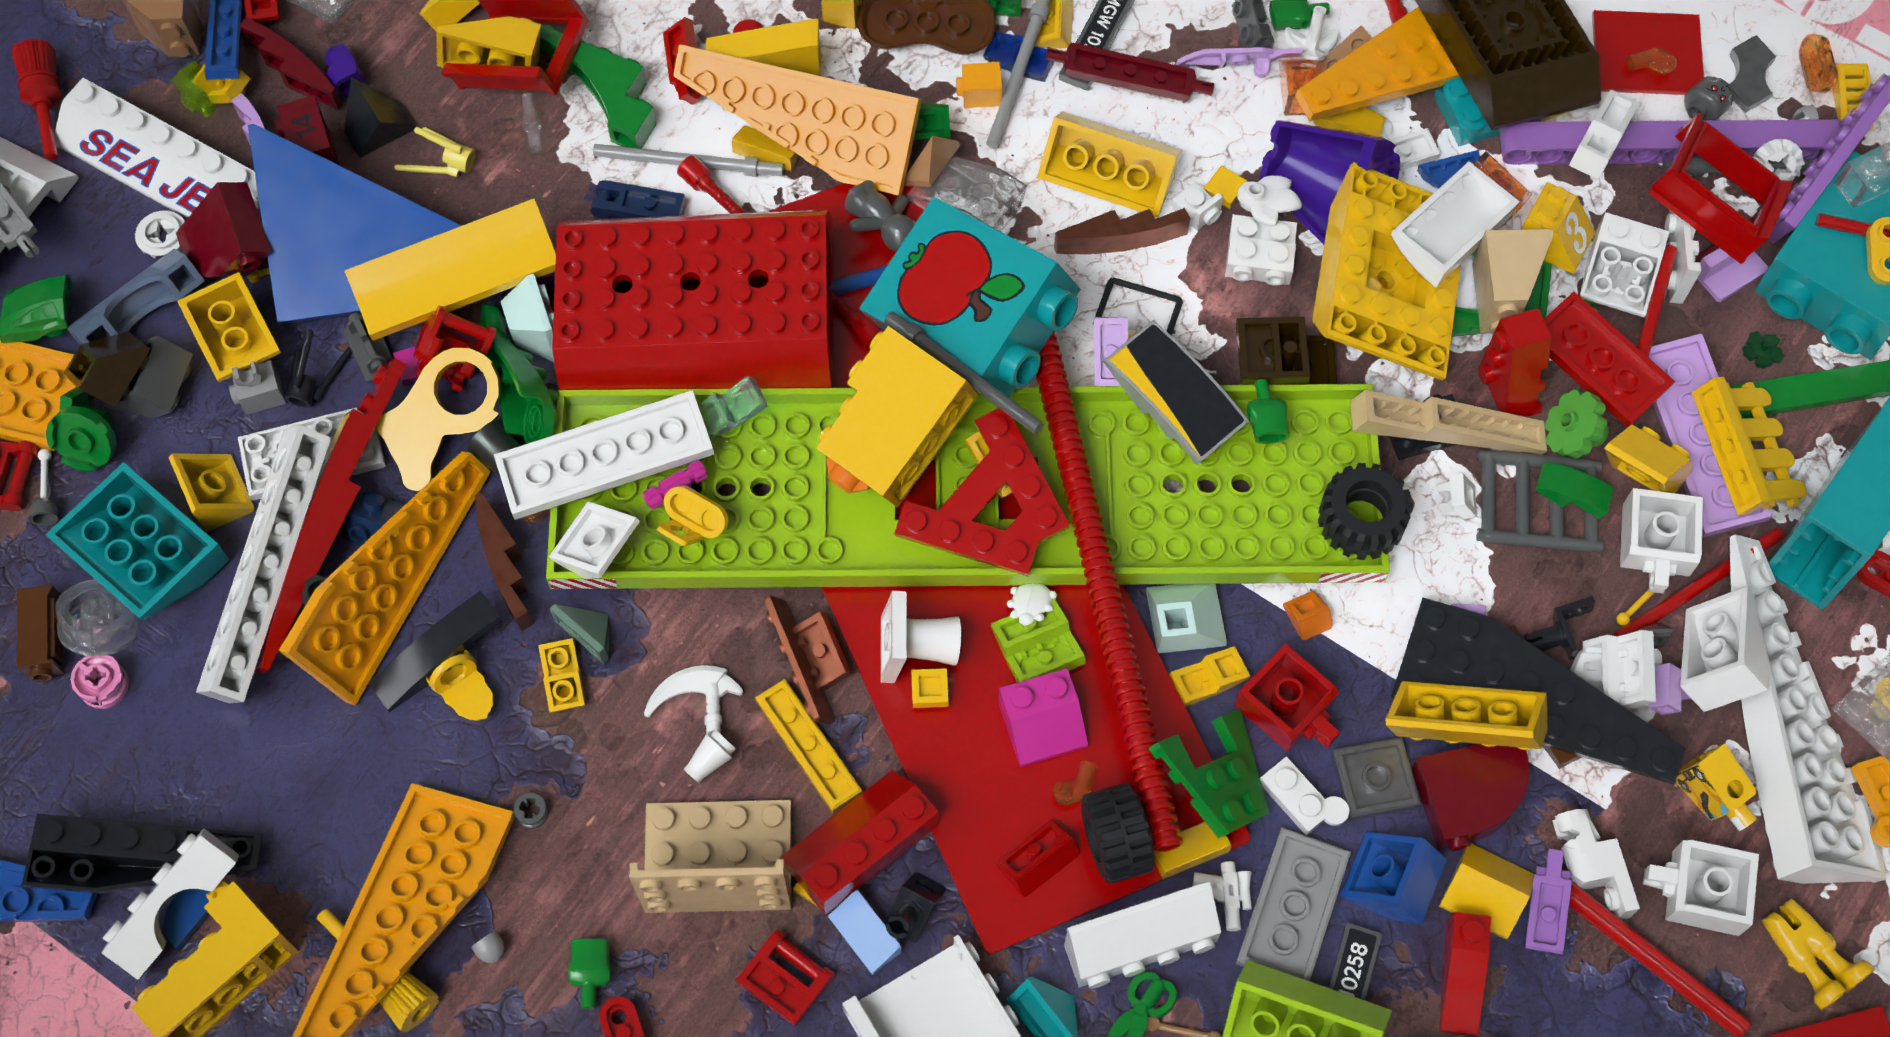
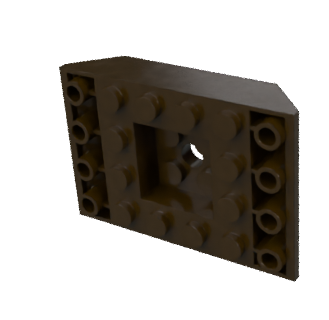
(1521, 69)

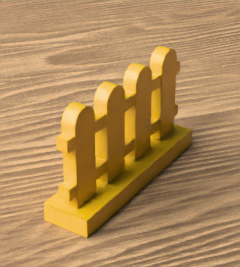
(1732, 446)

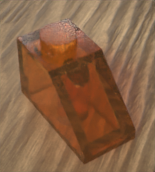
(1293, 75)

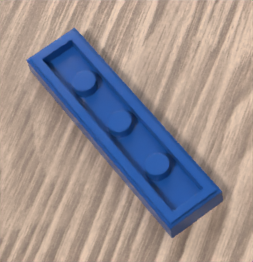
(224, 39)

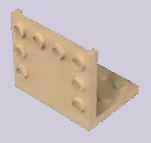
(715, 857)

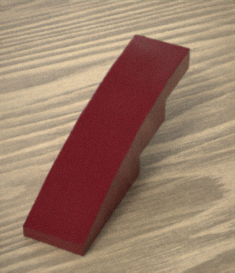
(294, 67)

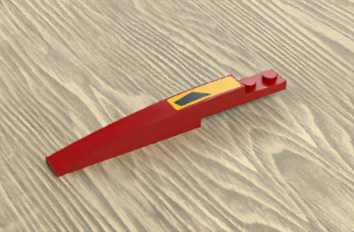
(328, 505)

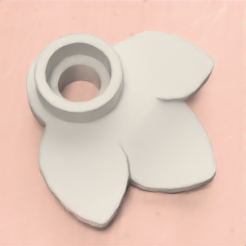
(1268, 198)

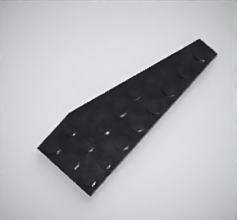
(1478, 651)

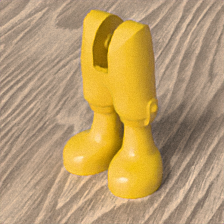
(1811, 940)

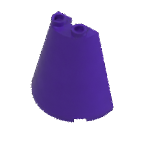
(1318, 162)

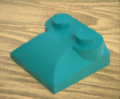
(1462, 113)

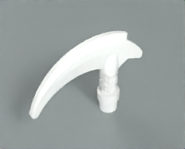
(698, 679)

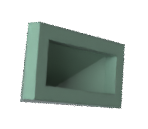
(586, 627)

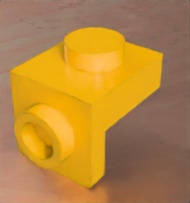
(221, 90)

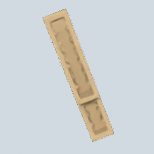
(1446, 423)

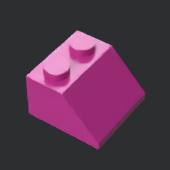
(1043, 717)

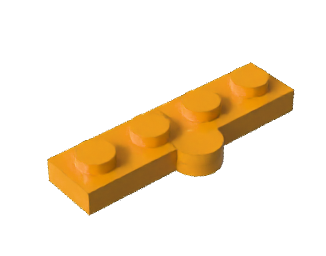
(1874, 782)

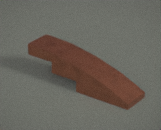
(1110, 234)
(500, 555)

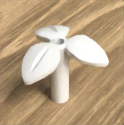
(1316, 39)

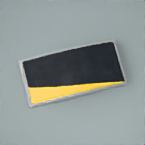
(1175, 391)

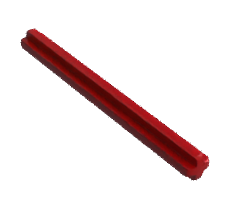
(1658, 962)

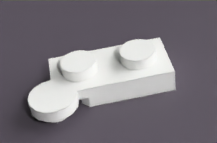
(1301, 799)

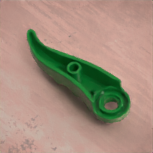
(524, 400)

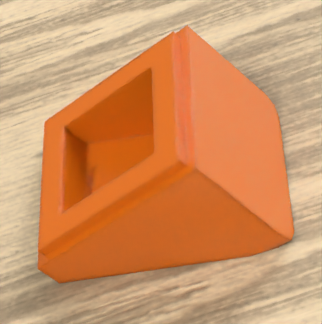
(1309, 615)

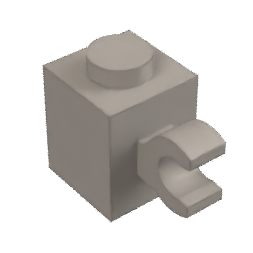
(257, 387)

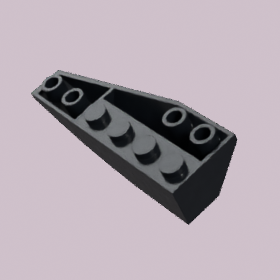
(115, 854)

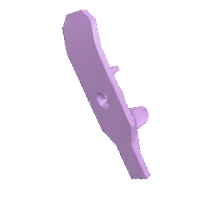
(1239, 56)

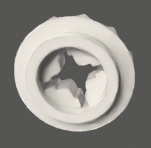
(1775, 151)
(149, 231)

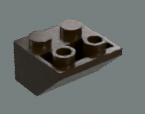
(108, 366)

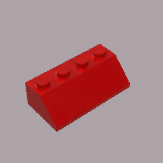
(861, 840)

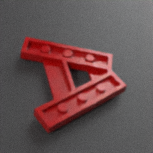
(953, 525)

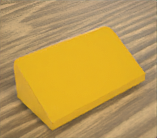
(1058, 27)
(753, 143)
(1198, 847)

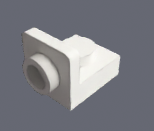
(1199, 205)

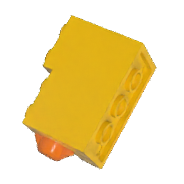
(895, 420)

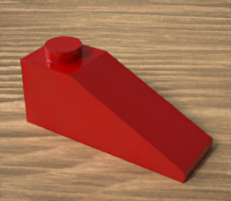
(1464, 973)

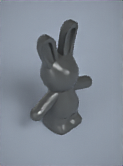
(877, 213)

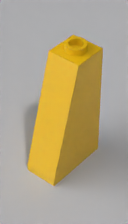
(784, 45)

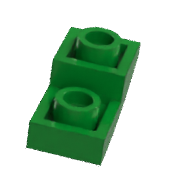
(1570, 485)

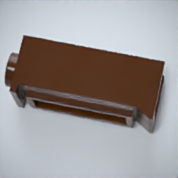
(37, 637)

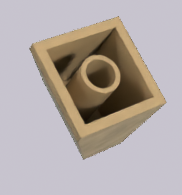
(1506, 272)

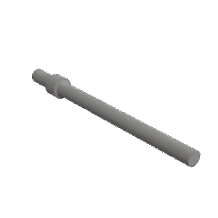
(1038, 16)
(750, 166)

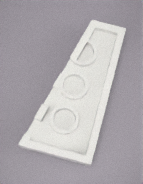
(1685, 269)

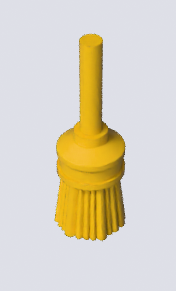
(407, 1001)

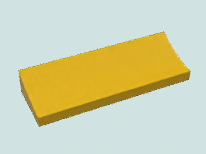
(452, 269)

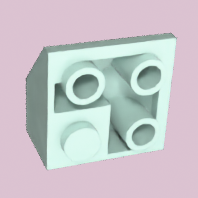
(530, 317)
(1185, 617)

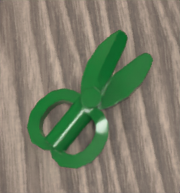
(1137, 1018)

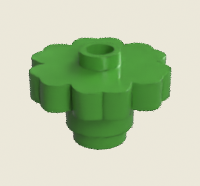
(1576, 424)

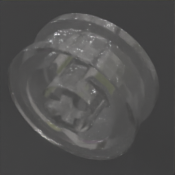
(96, 630)

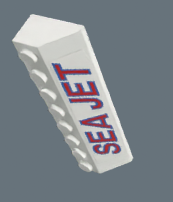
(143, 150)

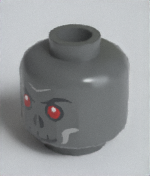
(1709, 97)

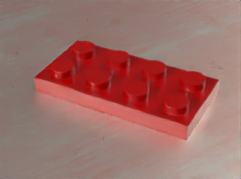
(1604, 360)

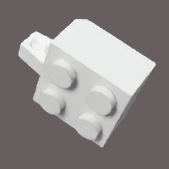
(1661, 535)
(1708, 886)

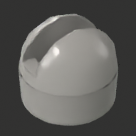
(1806, 113)
(489, 948)

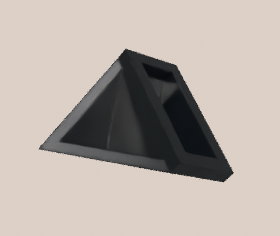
(373, 119)

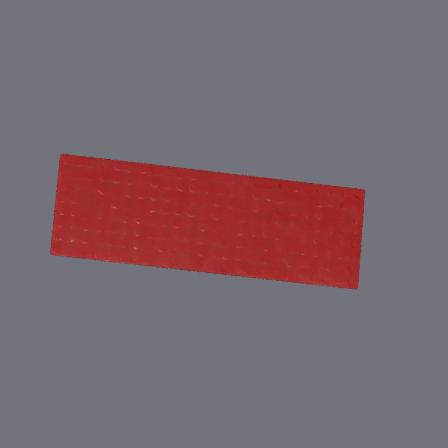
(963, 750)

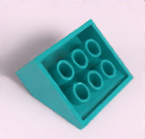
(137, 544)

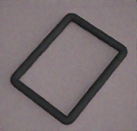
(1147, 290)

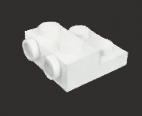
(1261, 251)

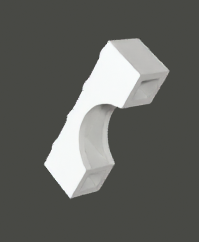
(139, 939)

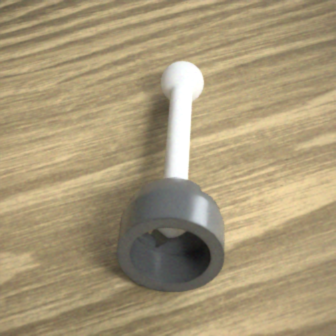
(43, 510)

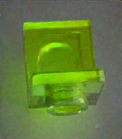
(190, 94)

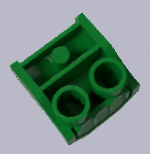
(36, 310)

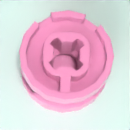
(99, 681)

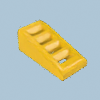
(1850, 77)

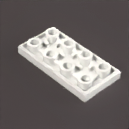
(261, 447)

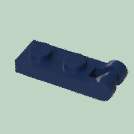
(635, 201)

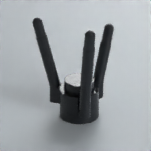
(302, 387)

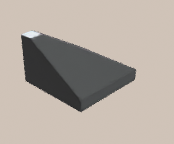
(1660, 632)

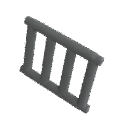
(1522, 536)

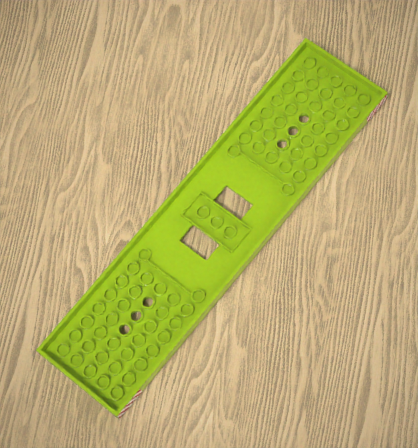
(824, 537)

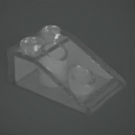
(976, 190)

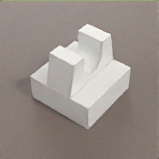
(1462, 497)

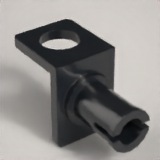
(1559, 633)
(913, 908)

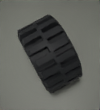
(1372, 487)
(1117, 833)

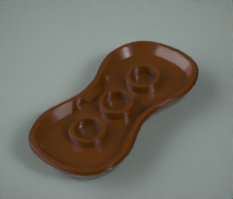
(952, 25)

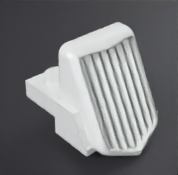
(1621, 667)

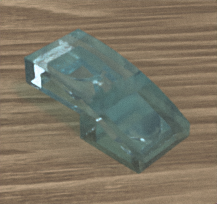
(733, 407)

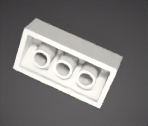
(1143, 936)

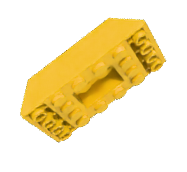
(1409, 319)

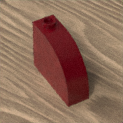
(224, 233)
(1470, 791)

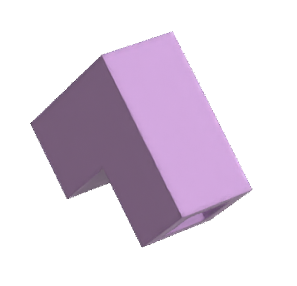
(1668, 689)

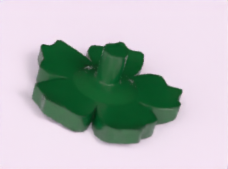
(1763, 349)

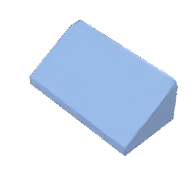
(865, 932)

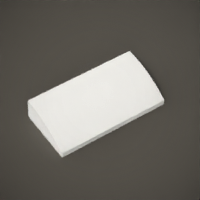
(1453, 223)

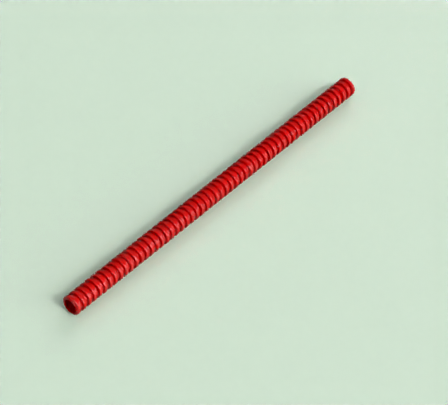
(1106, 599)

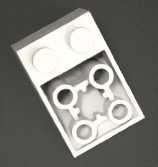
(1623, 264)

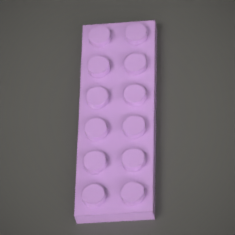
(1691, 367)

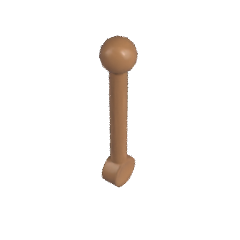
(1154, 1025)

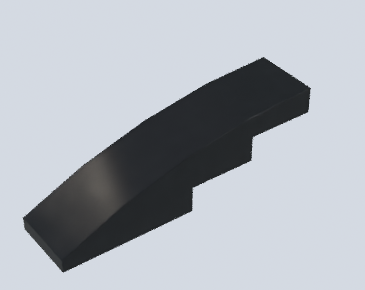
(445, 639)

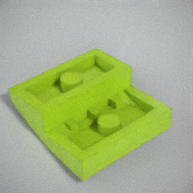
(1038, 647)

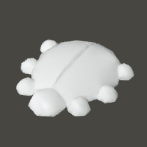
(1030, 602)

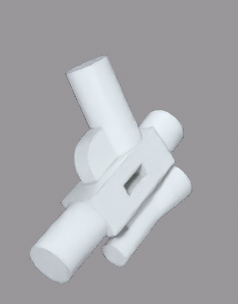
(1230, 890)

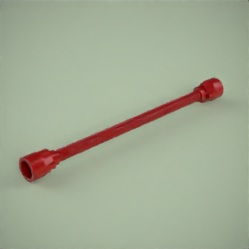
(699, 177)

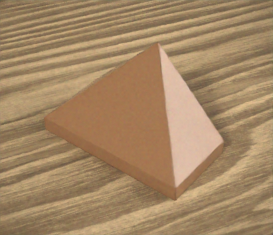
(931, 162)

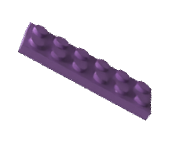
(1835, 153)

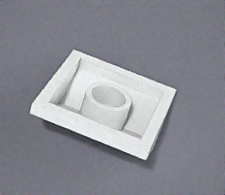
(593, 540)

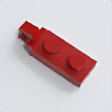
(682, 34)

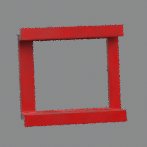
(526, 76)
(1706, 210)

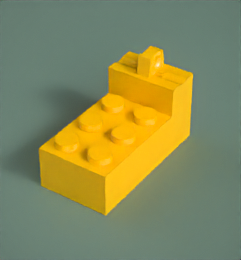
(219, 972)

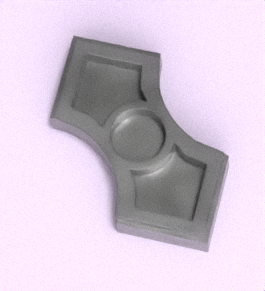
(1750, 63)

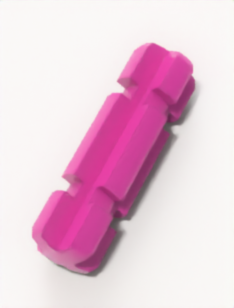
(694, 473)

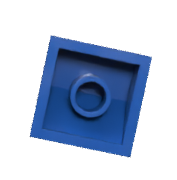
(1394, 876)

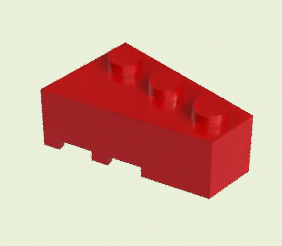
(1515, 363)

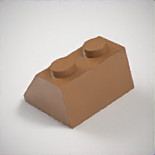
(168, 25)

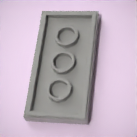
(1294, 904)

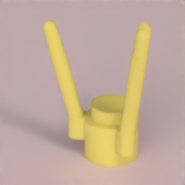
(455, 155)

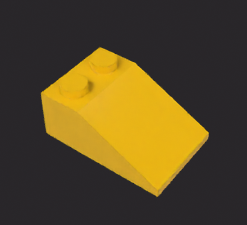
(489, 42)
(228, 326)

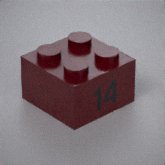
(306, 127)

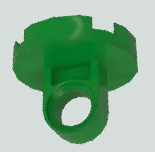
(82, 437)

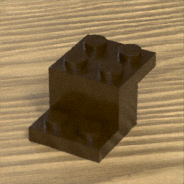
(1283, 353)

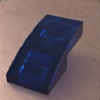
(1005, 49)

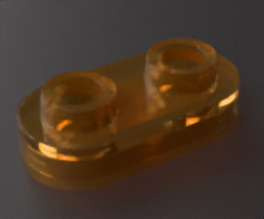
(1818, 63)

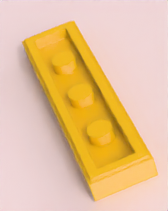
(808, 746)

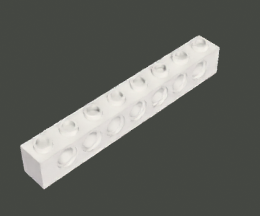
(263, 565)

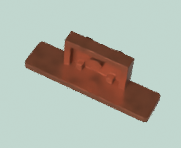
(812, 654)

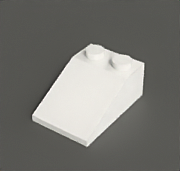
(1723, 651)

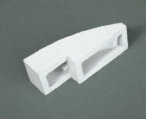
(1604, 134)

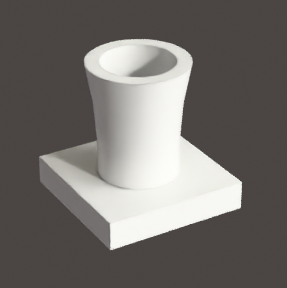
(915, 638)

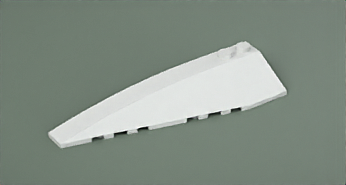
(1802, 783)

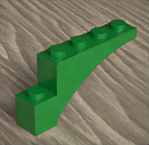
(614, 84)

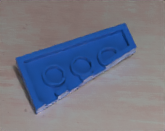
(37, 904)

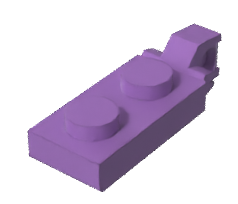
(1549, 906)

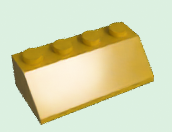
(1109, 163)
(1469, 715)

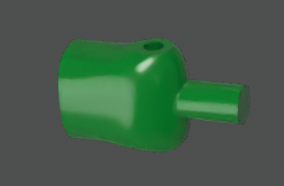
(1292, 13)
(1267, 416)
(589, 968)

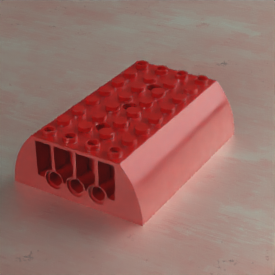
(700, 336)

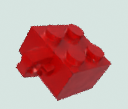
(1289, 700)

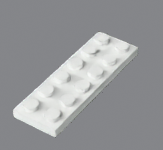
(603, 454)

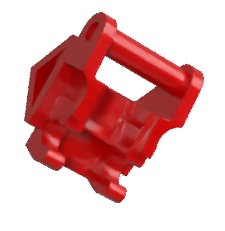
(435, 340)

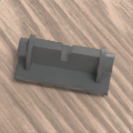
(1251, 32)
(367, 352)

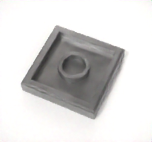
(1376, 778)

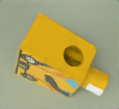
(1718, 786)

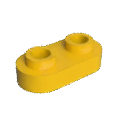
(1878, 251)

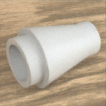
(709, 756)

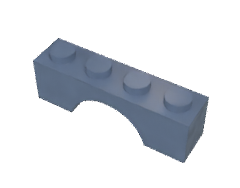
(159, 284)

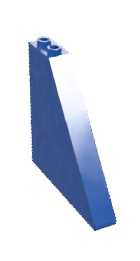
(325, 223)

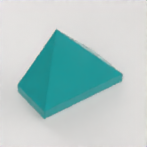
(1044, 1009)

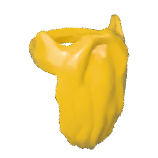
(462, 687)

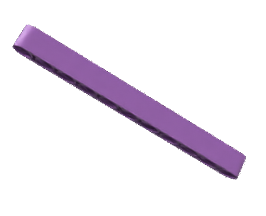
(1654, 140)

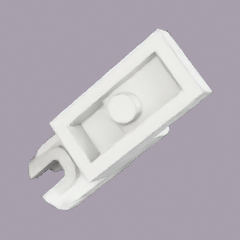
(1596, 862)

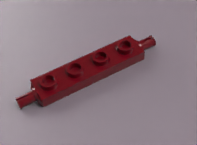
(1129, 72)

